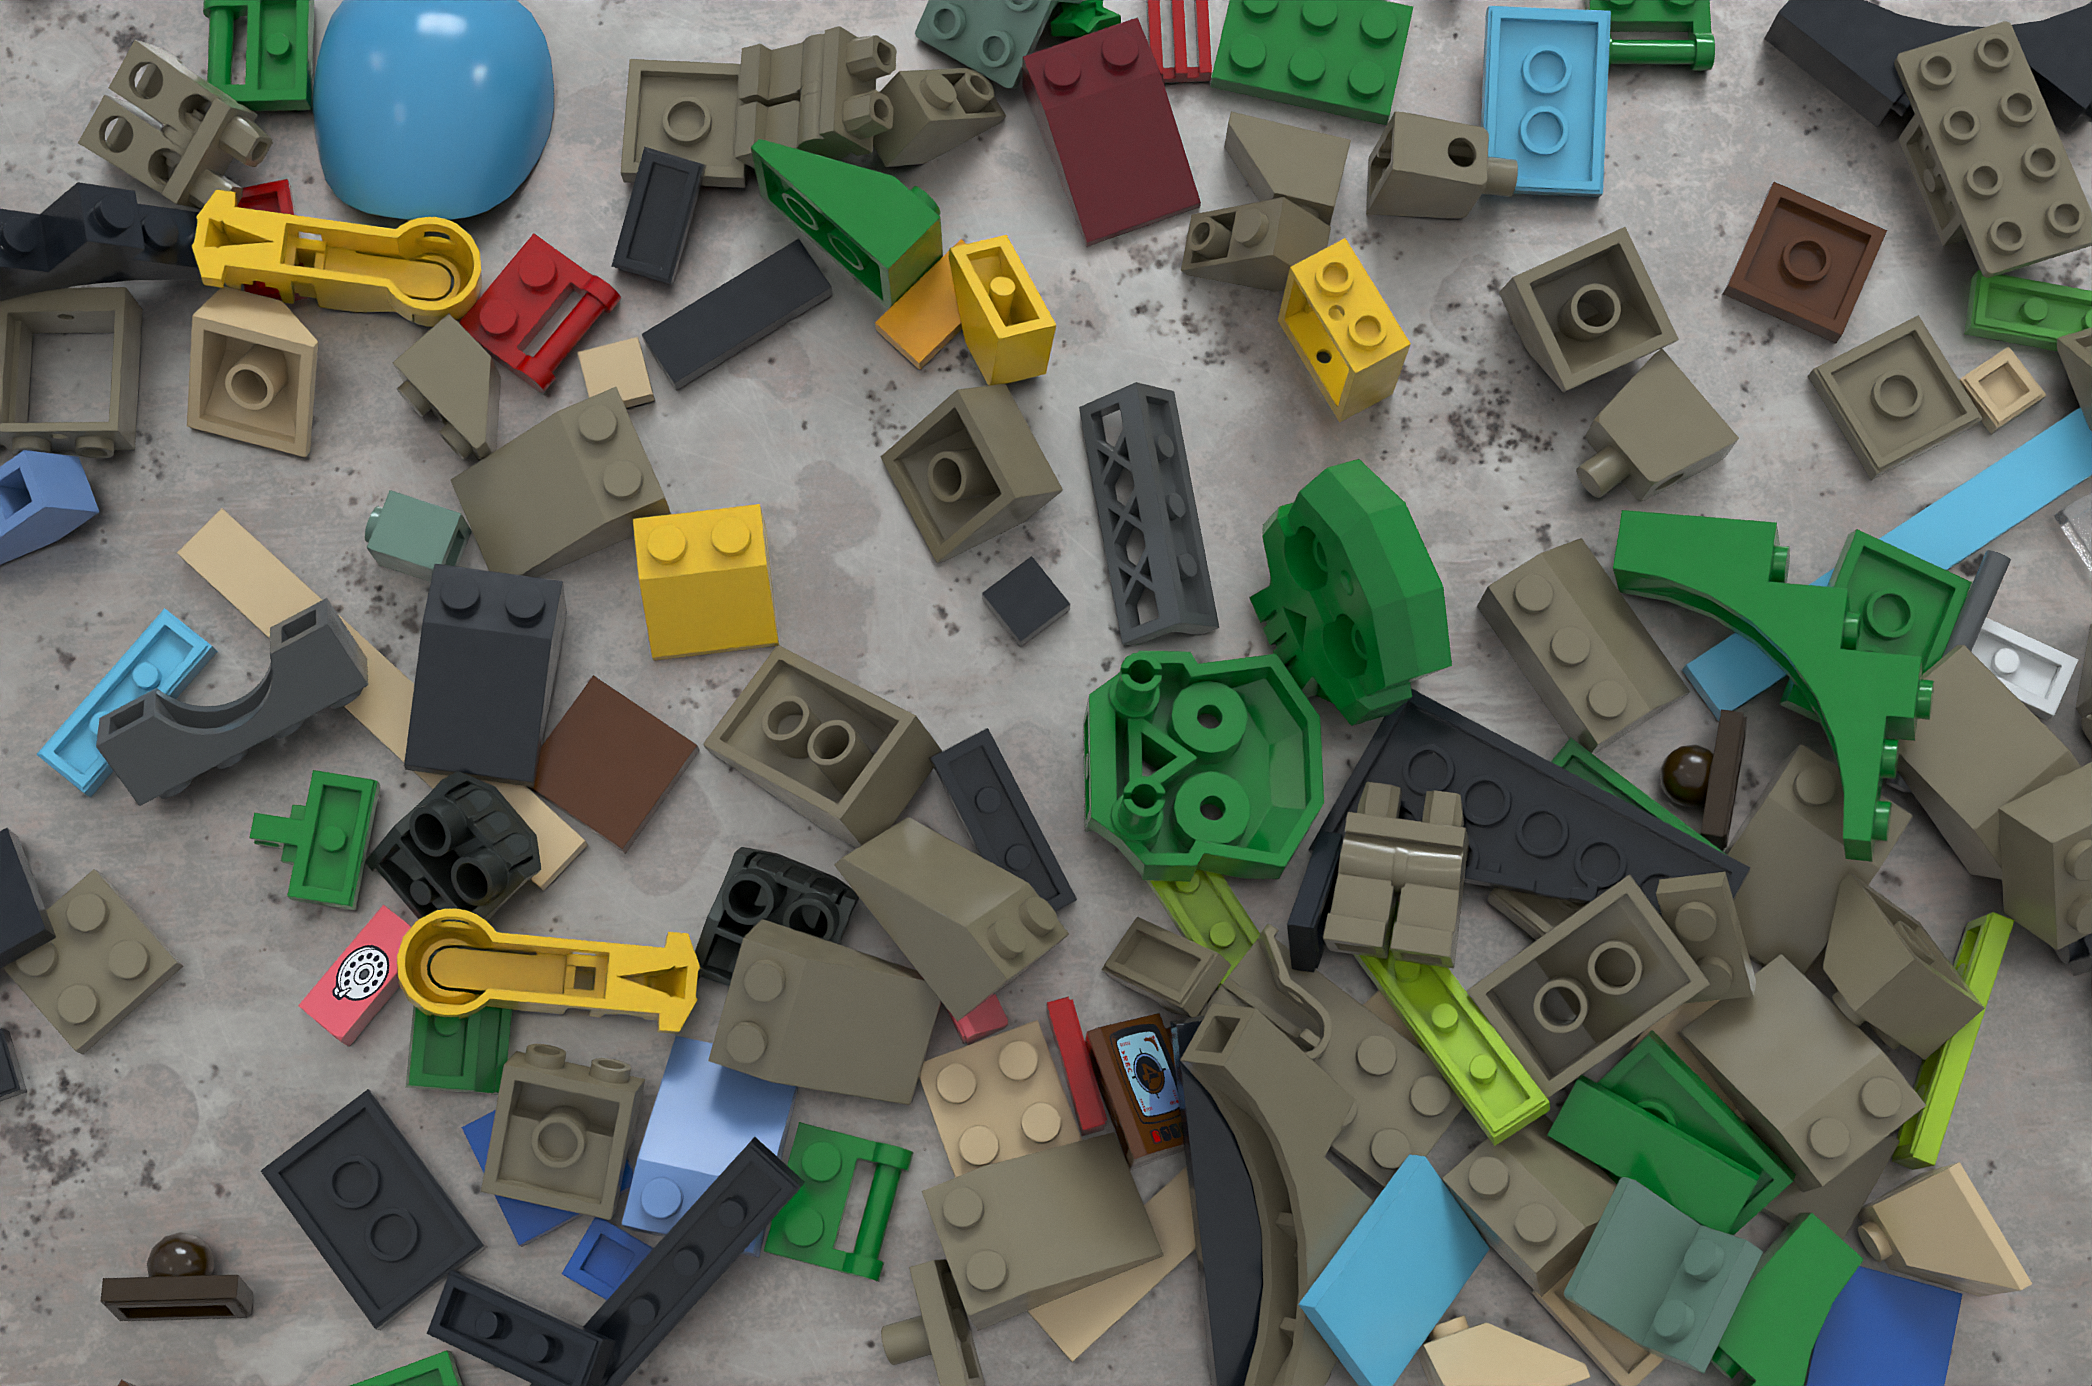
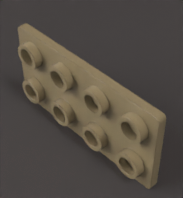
(1990, 152)

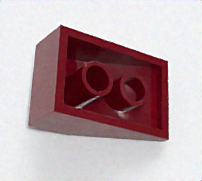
(1110, 131)

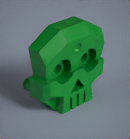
(1352, 594)
(1254, 766)

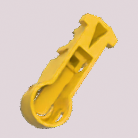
(346, 271)
(544, 973)

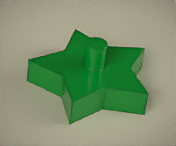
(1083, 18)

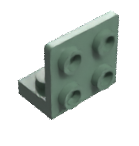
(987, 33)
(1661, 1276)

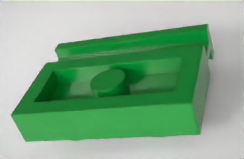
(458, 1052)

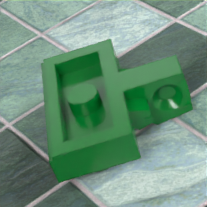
(324, 839)

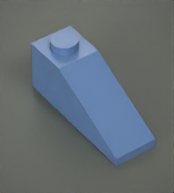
(41, 501)

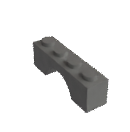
(165, 743)

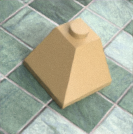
(252, 372)
(1941, 1234)
(1492, 1358)

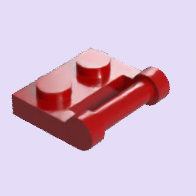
(525, 300)

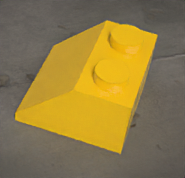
(706, 582)

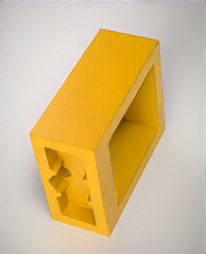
(1339, 311)

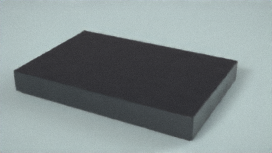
(373, 1209)

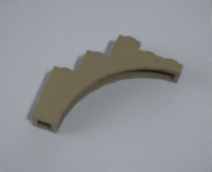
(1284, 1124)

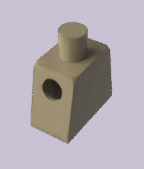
(1434, 168)
(1654, 434)

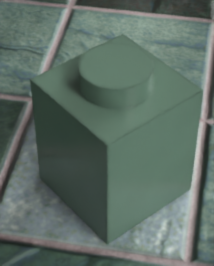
(415, 535)

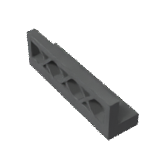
(1159, 506)

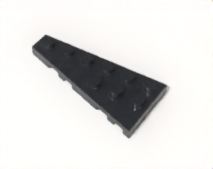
(1524, 816)

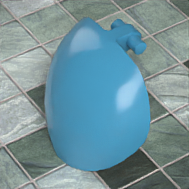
(431, 104)

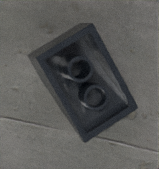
(485, 674)

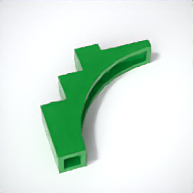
(1740, 579)
(1786, 1305)

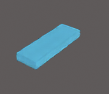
(162, 658)

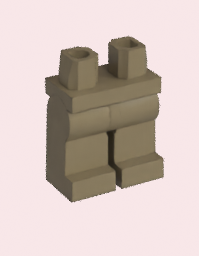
(815, 95)
(198, 135)
(1403, 857)

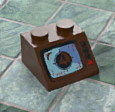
(1139, 1087)

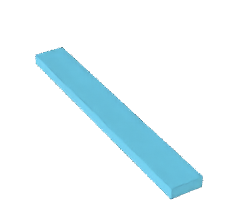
(1939, 534)

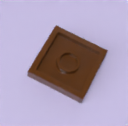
(1805, 262)
(611, 764)

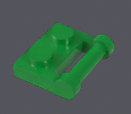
(1660, 16)
(276, 52)
(812, 1218)

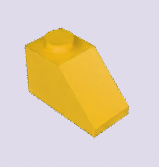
(1001, 311)

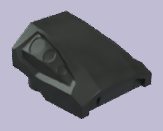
(458, 850)
(774, 890)

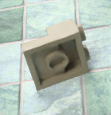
(562, 1131)

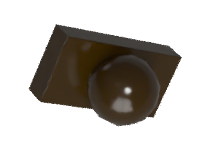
(1699, 777)
(178, 1286)

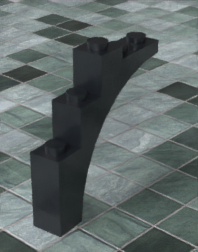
(1855, 44)
(94, 239)

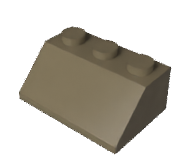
(1581, 645)

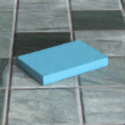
(1547, 96)
(1395, 1275)

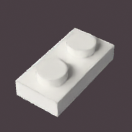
(2025, 666)

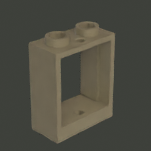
(70, 312)

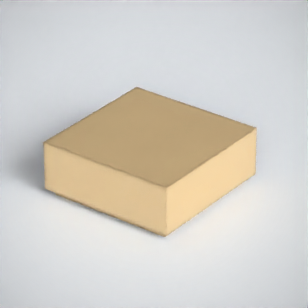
(618, 366)
(2001, 389)

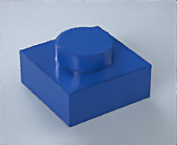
(605, 1258)

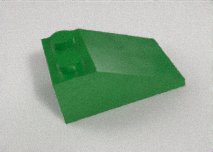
(854, 215)

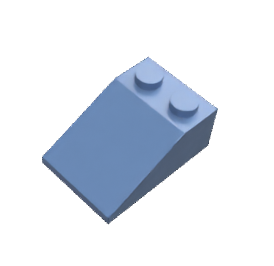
(696, 1131)

